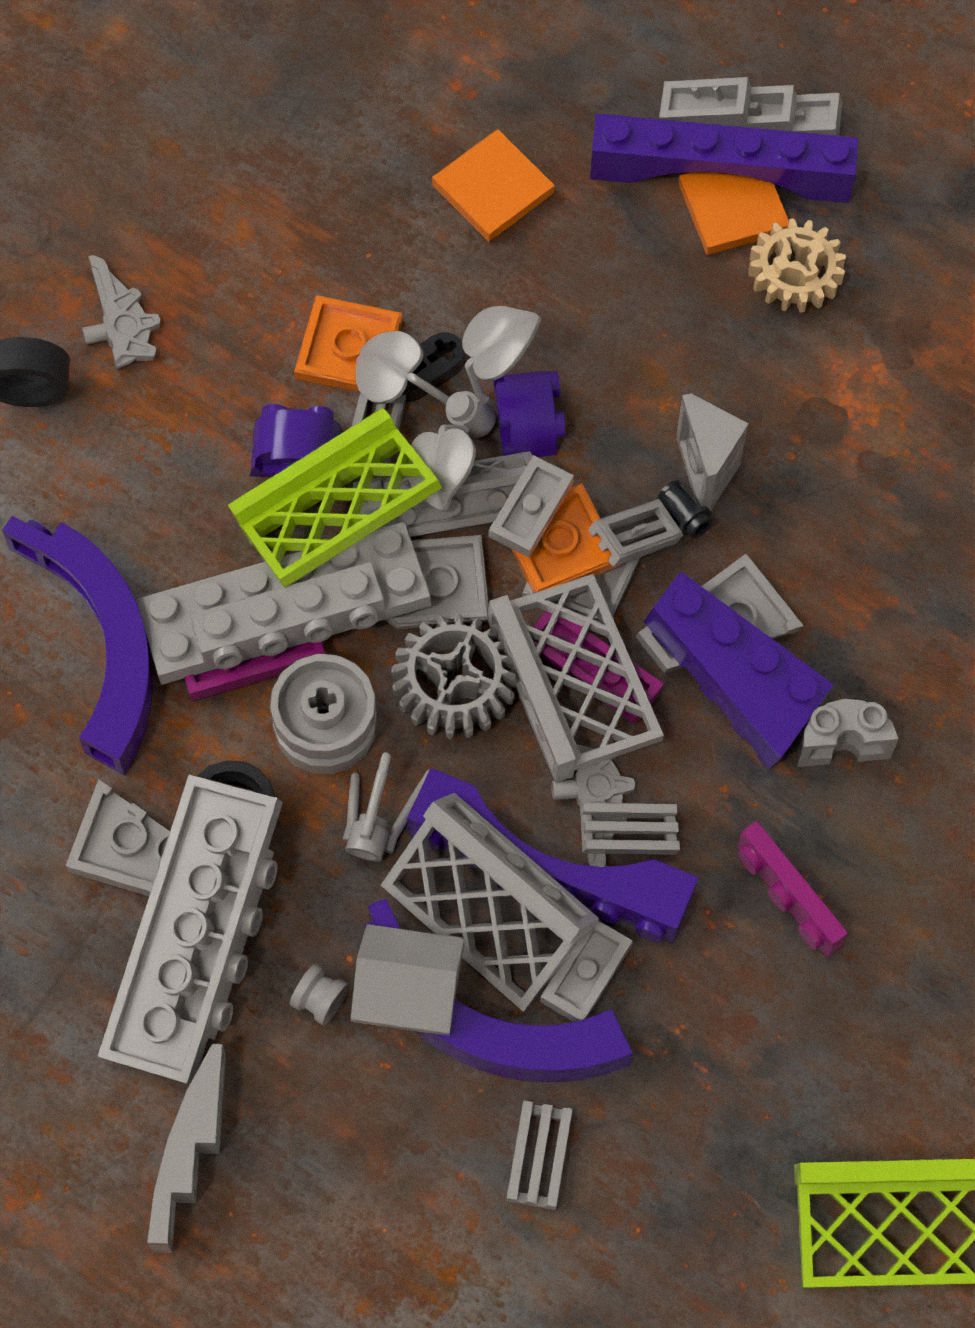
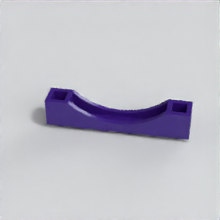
(802, 162)
(640, 894)

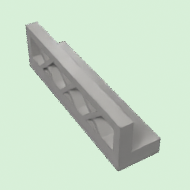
(473, 504)

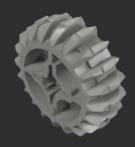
(422, 659)

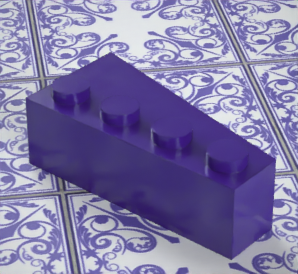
(738, 666)

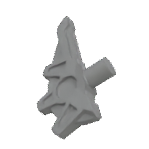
(124, 320)
(595, 785)

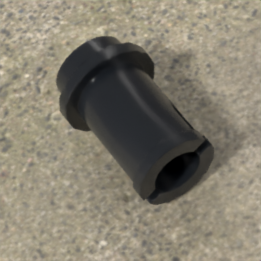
(691, 516)

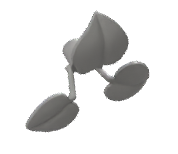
(495, 344)

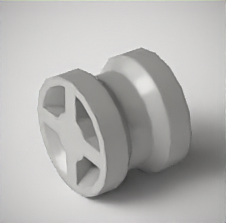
(319, 994)

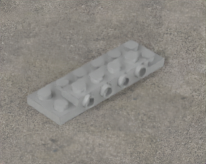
(253, 615)
(194, 930)

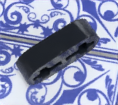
(436, 370)

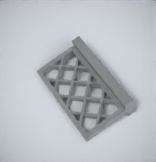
(536, 691)
(516, 875)

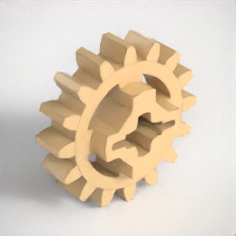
(797, 265)

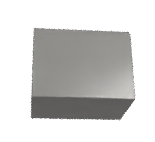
(709, 446)
(406, 979)

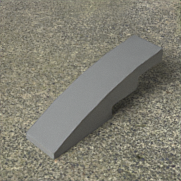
(738, 104)
(193, 1133)

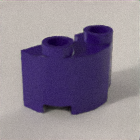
(528, 413)
(288, 435)

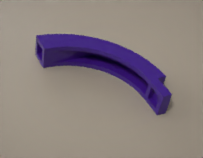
(127, 690)
(526, 1051)

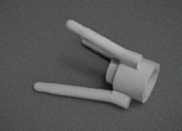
(369, 836)

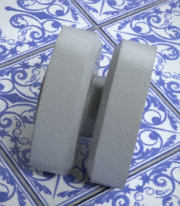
(324, 714)

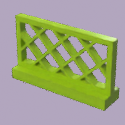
(320, 478)
(884, 1178)

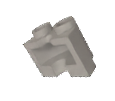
(847, 726)

